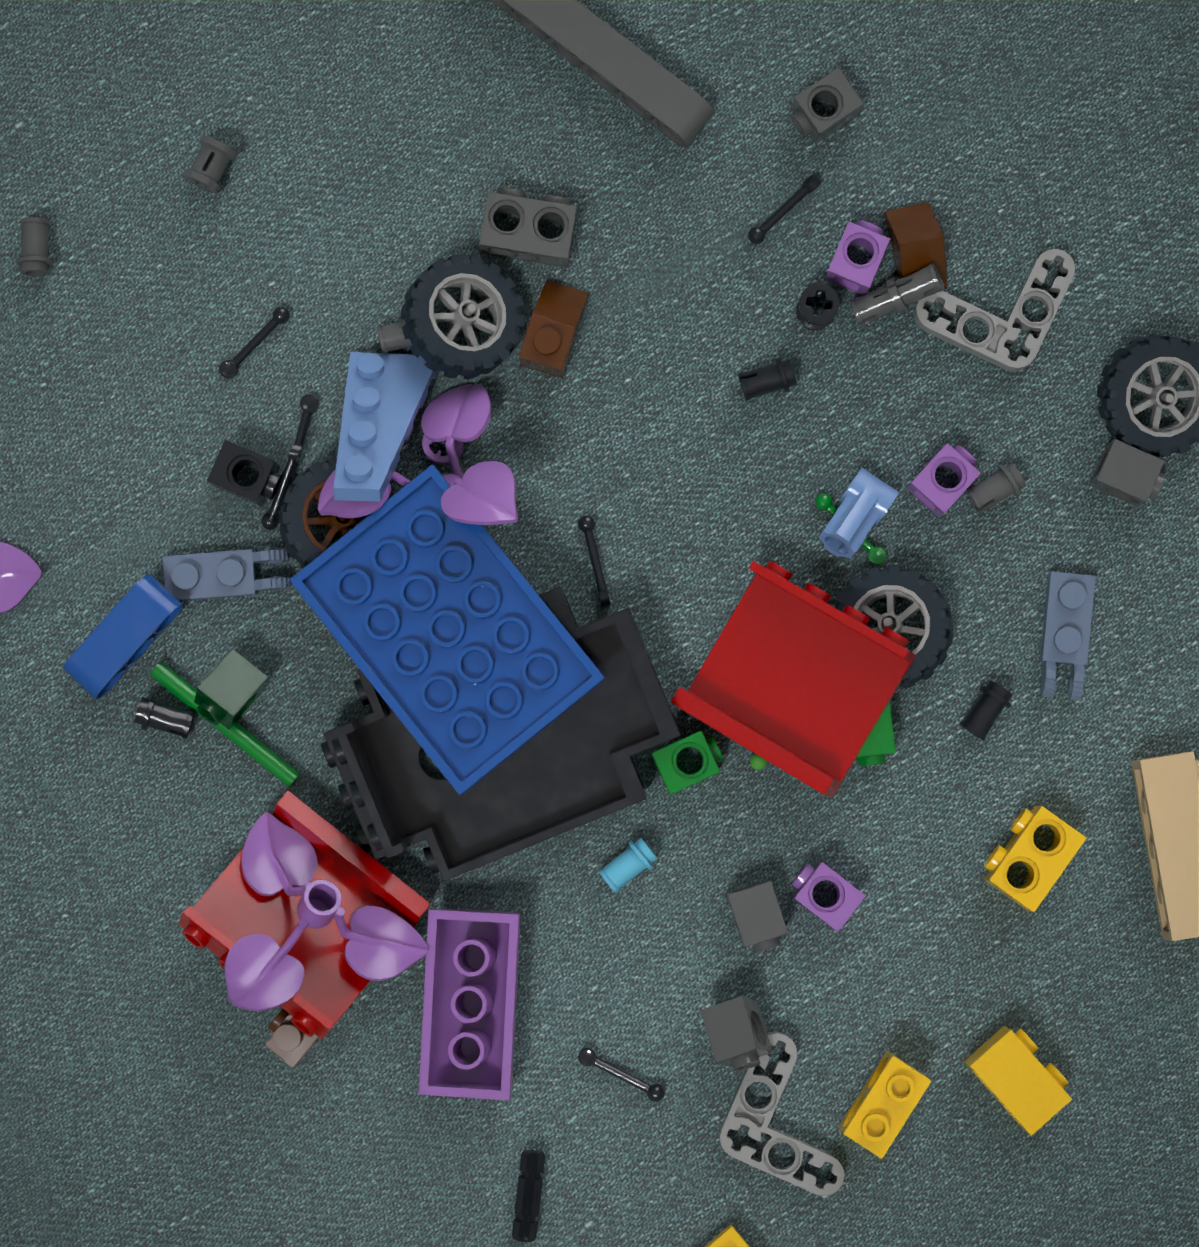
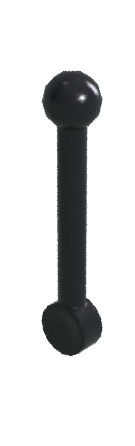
(757, 234)
(229, 369)
(309, 405)
(270, 520)
(586, 525)
(588, 1057)

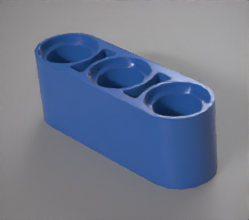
(123, 636)

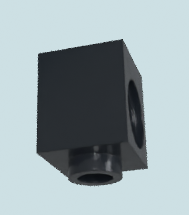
(231, 460)

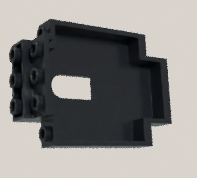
(549, 786)

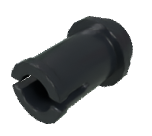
(767, 379)
(986, 709)
(164, 717)

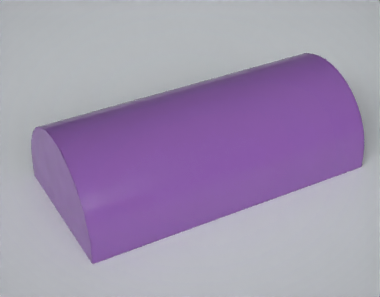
(469, 1003)

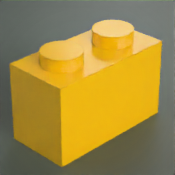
(1018, 1079)

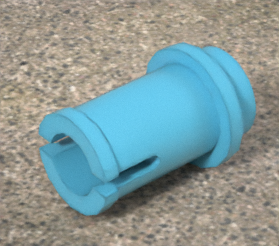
(628, 864)

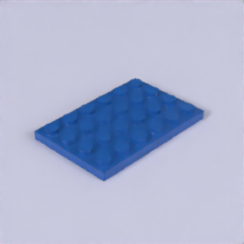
(447, 632)

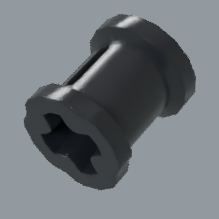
(830, 302)

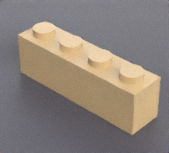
(1170, 822)

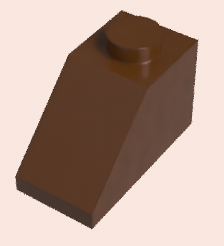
(553, 329)

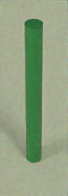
(236, 734)

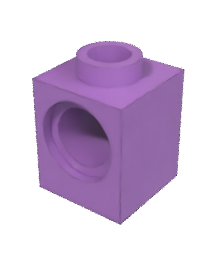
(851, 275)
(927, 489)
(841, 908)

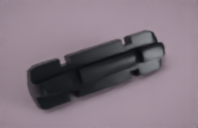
(528, 1196)

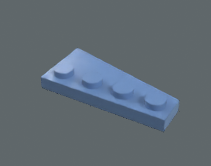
(376, 420)

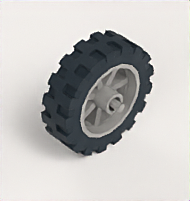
(497, 296)
(1121, 377)
(925, 597)

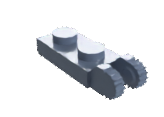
(221, 574)
(1066, 630)

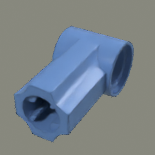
(861, 507)

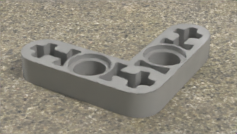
(999, 330)
(759, 1118)

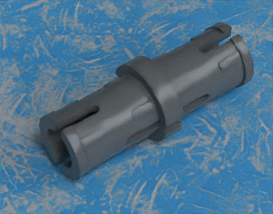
(897, 295)

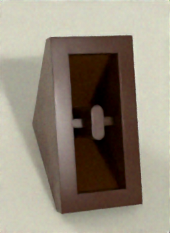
(916, 240)

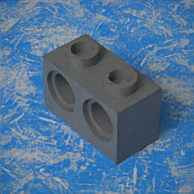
(525, 240)

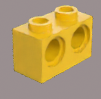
(1042, 866)
(884, 1104)

